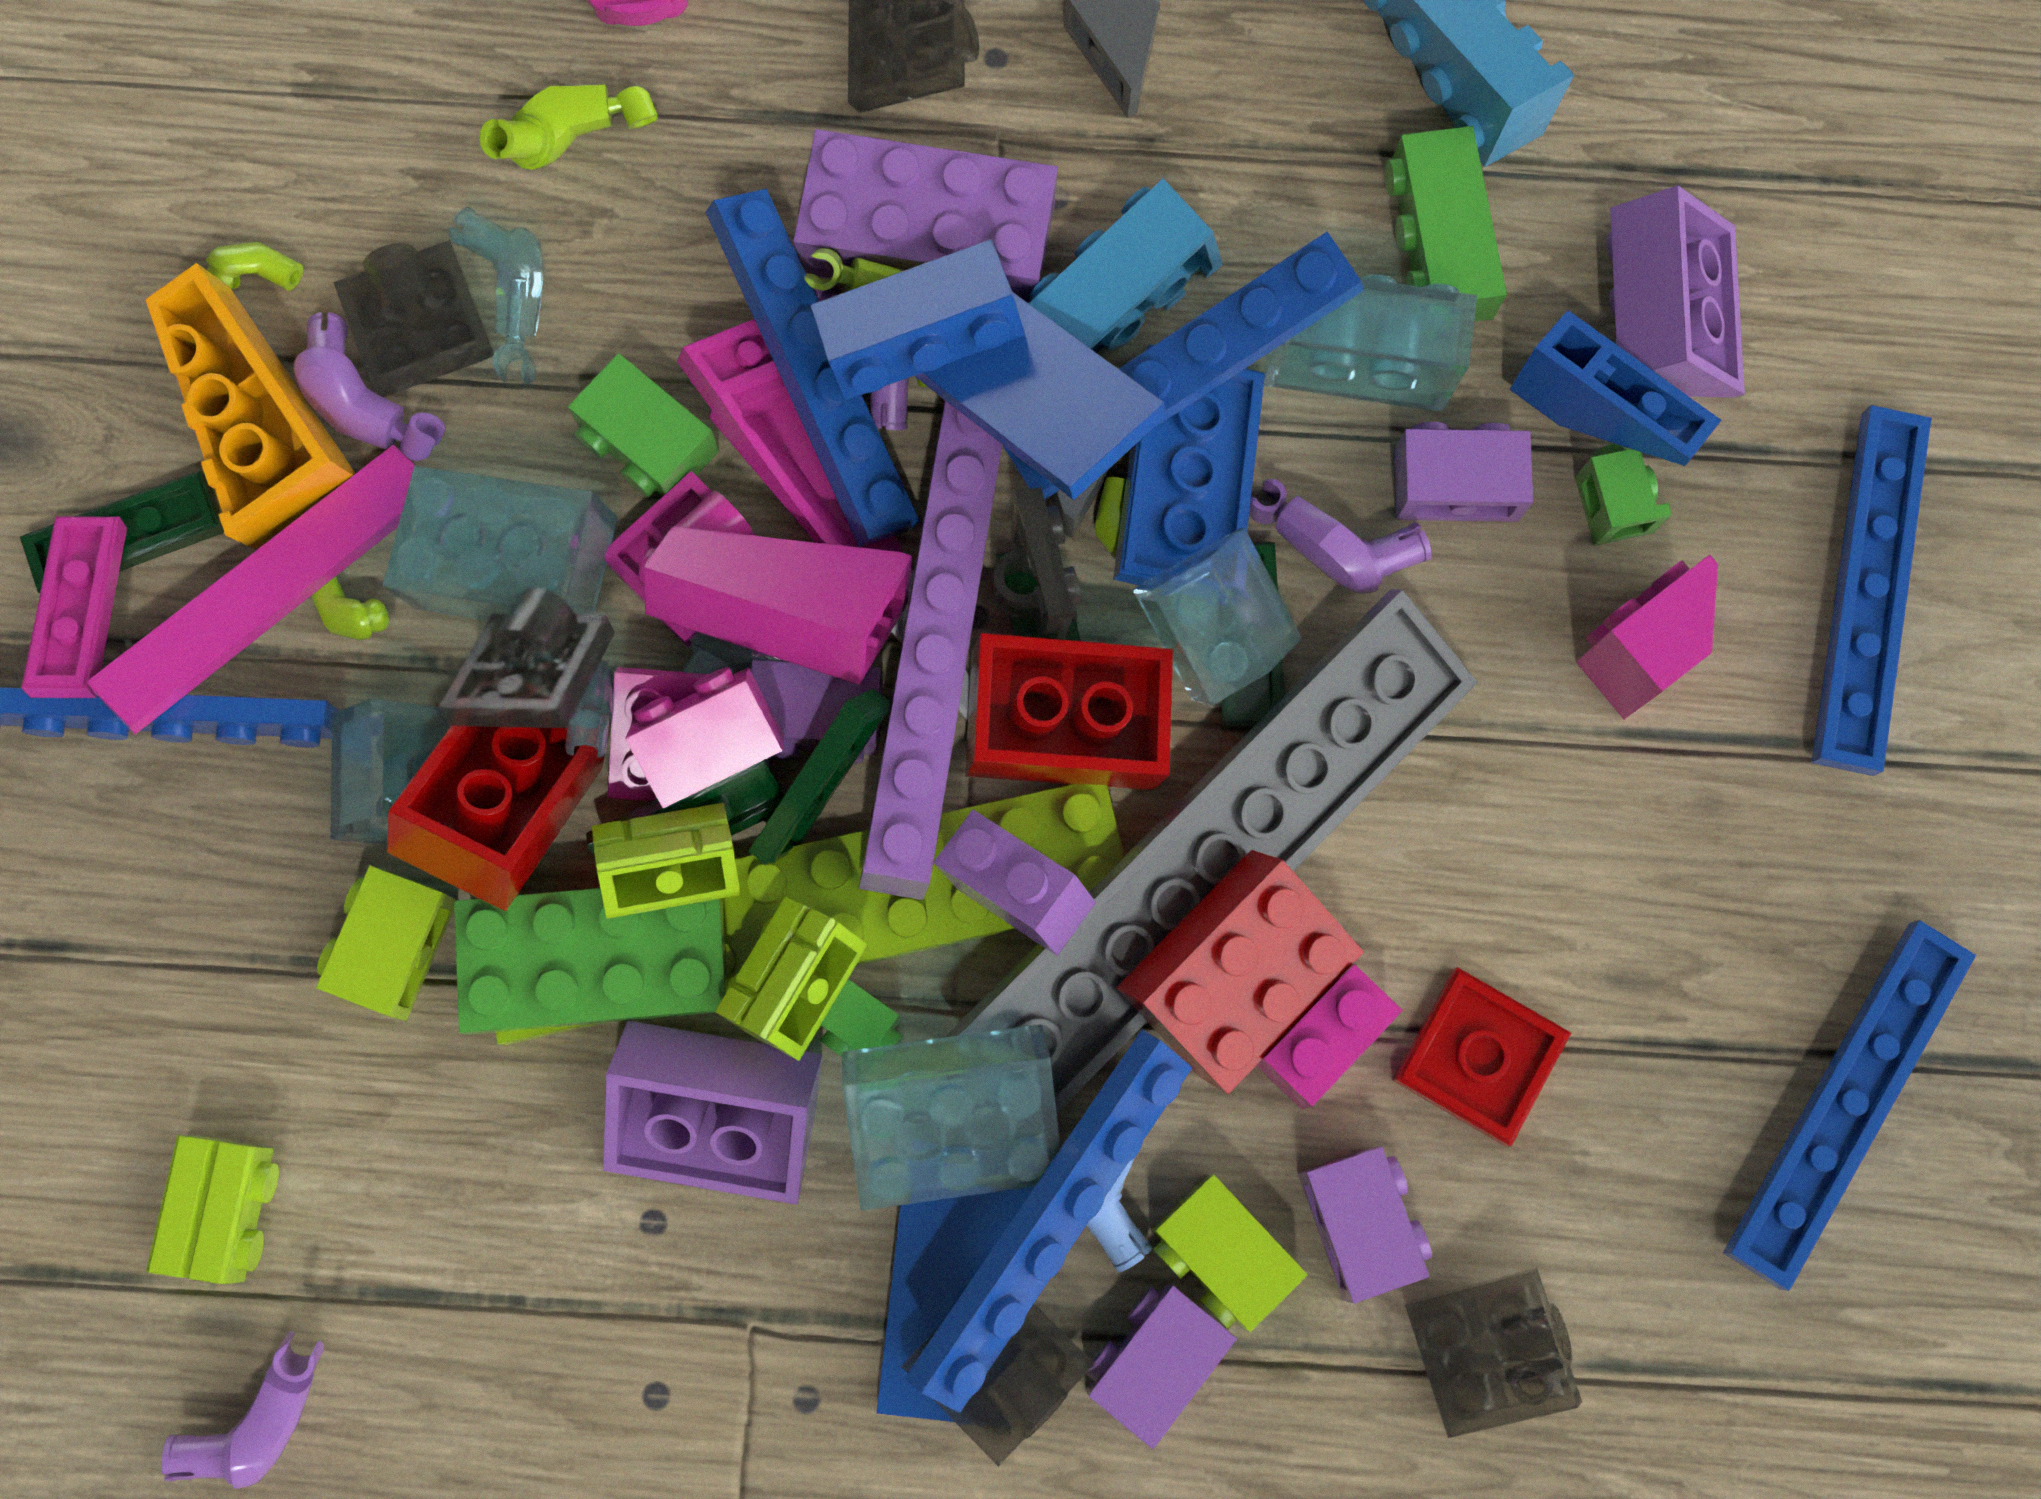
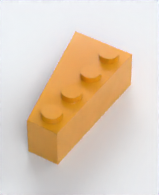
(251, 420)

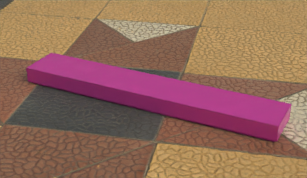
(255, 593)

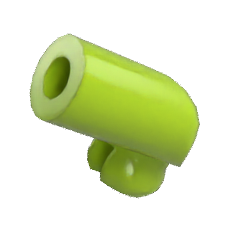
(234, 260)
(1109, 514)
(349, 616)

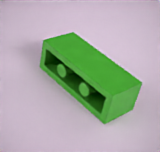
(1446, 215)

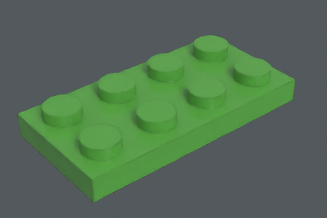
(568, 965)

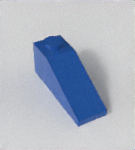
(1608, 394)

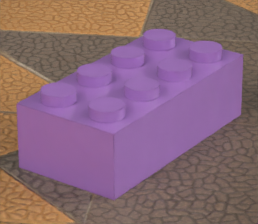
(922, 203)

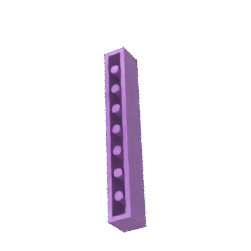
(932, 660)

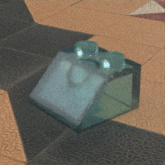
(1219, 618)
(373, 760)

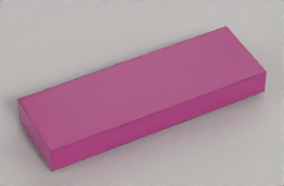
(74, 606)

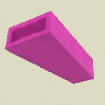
(780, 596)

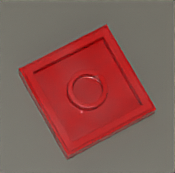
(1482, 1057)

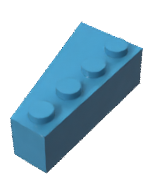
(1479, 68)
(1129, 269)

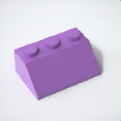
(1678, 291)
(709, 1112)

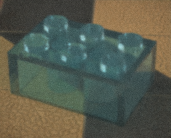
(1383, 346)
(482, 540)
(950, 1116)

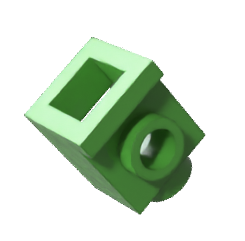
(1619, 495)
(859, 1022)

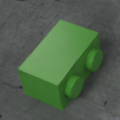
(641, 428)

